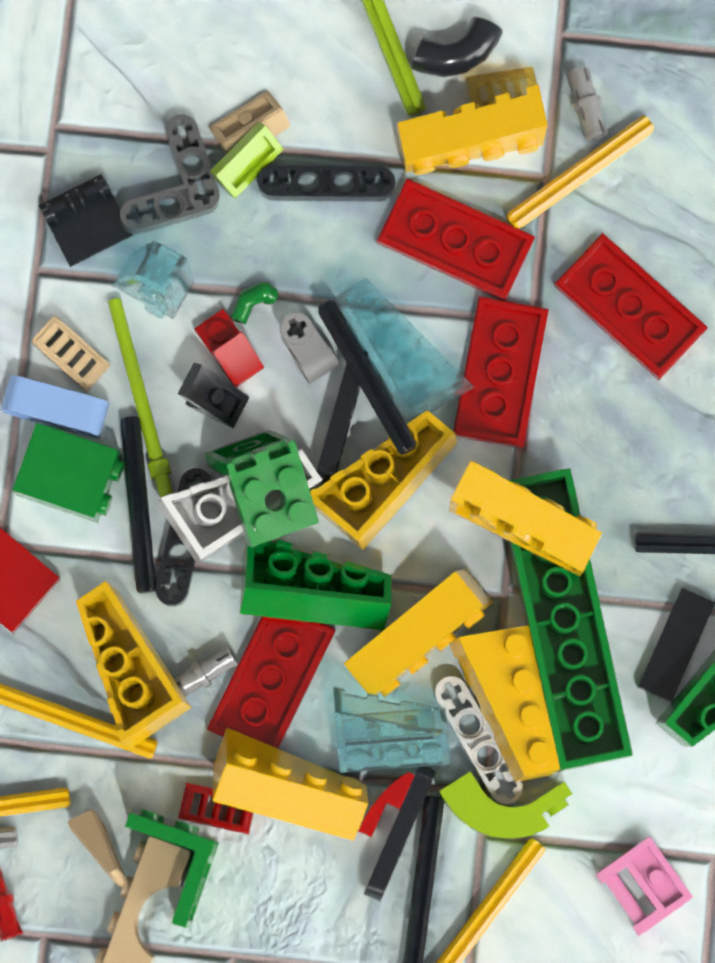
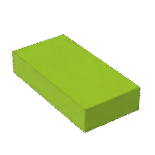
(246, 160)

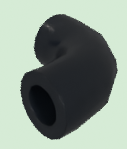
(458, 55)

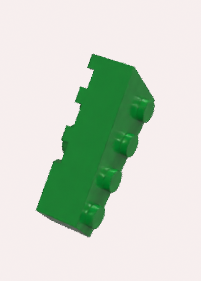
(312, 588)
(693, 710)

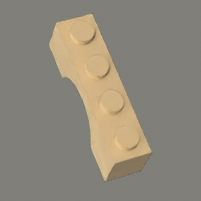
(159, 868)

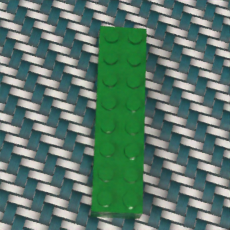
(570, 645)

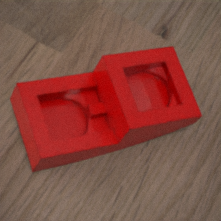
(392, 796)

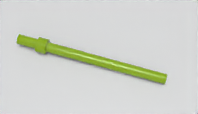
(158, 467)

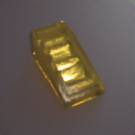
(486, 80)

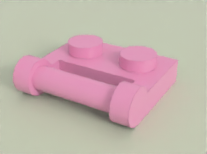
(655, 880)

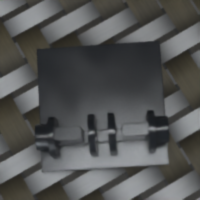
(85, 220)

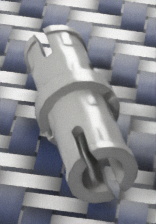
(587, 103)
(205, 671)

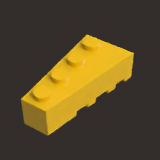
(418, 632)
(286, 787)

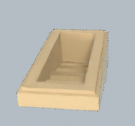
(44, 336)
(95, 838)

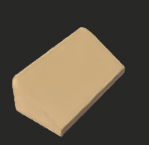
(238, 123)

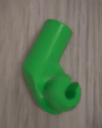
(250, 297)

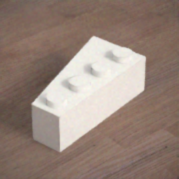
(208, 515)

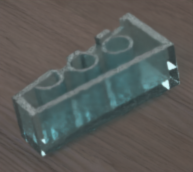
(405, 359)

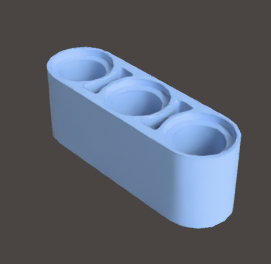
(54, 406)

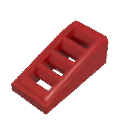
(246, 818)

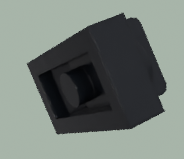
(212, 395)

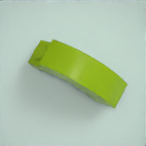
(494, 820)

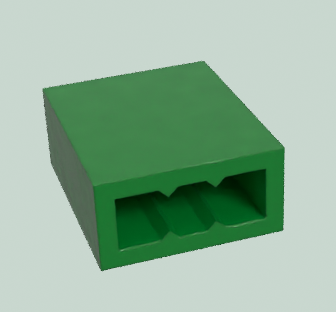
(68, 473)

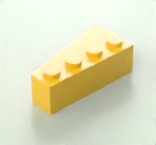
(473, 132)
(382, 480)
(524, 518)
(133, 675)
(511, 697)

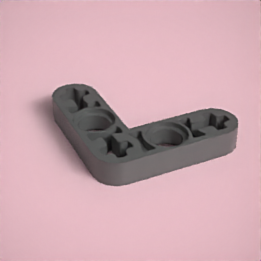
(184, 193)

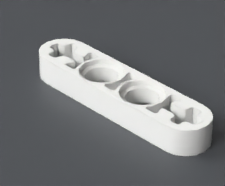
(472, 743)

